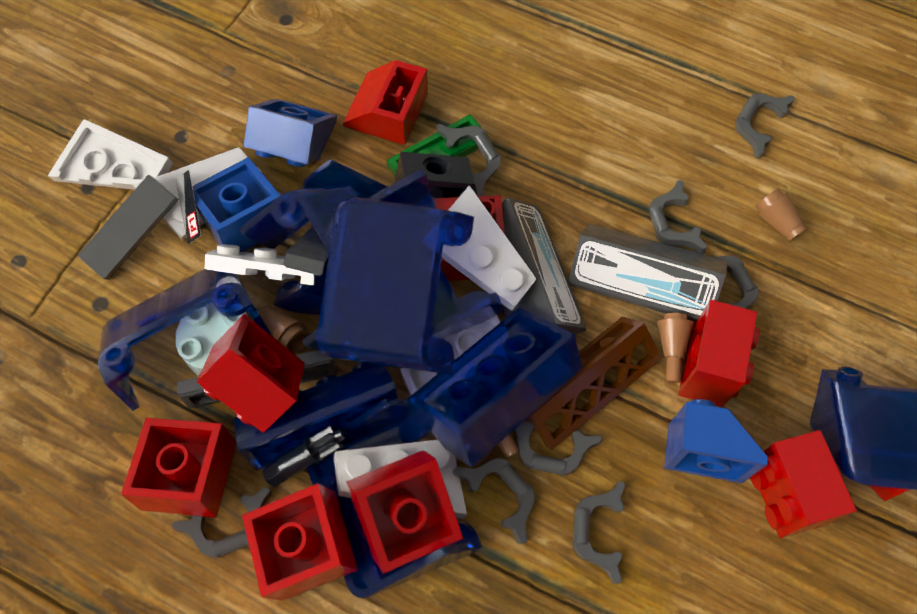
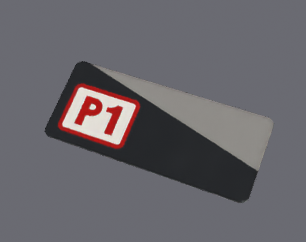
(188, 207)

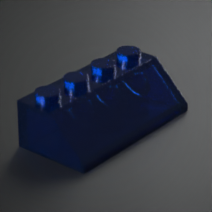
(497, 384)
(327, 404)

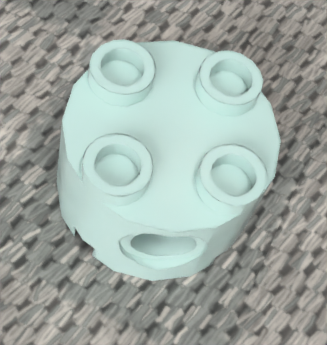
(199, 333)

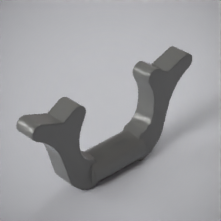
(742, 123)
(479, 136)
(663, 232)
(743, 279)
(550, 464)
(516, 483)
(581, 543)
(226, 545)

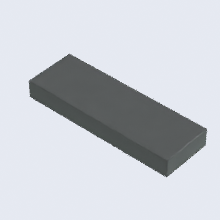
(128, 227)
(308, 254)

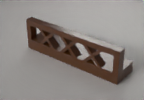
(596, 358)

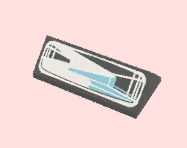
(646, 272)
(551, 292)

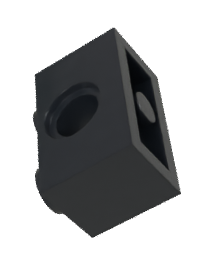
(445, 174)

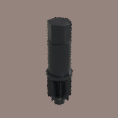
(311, 452)

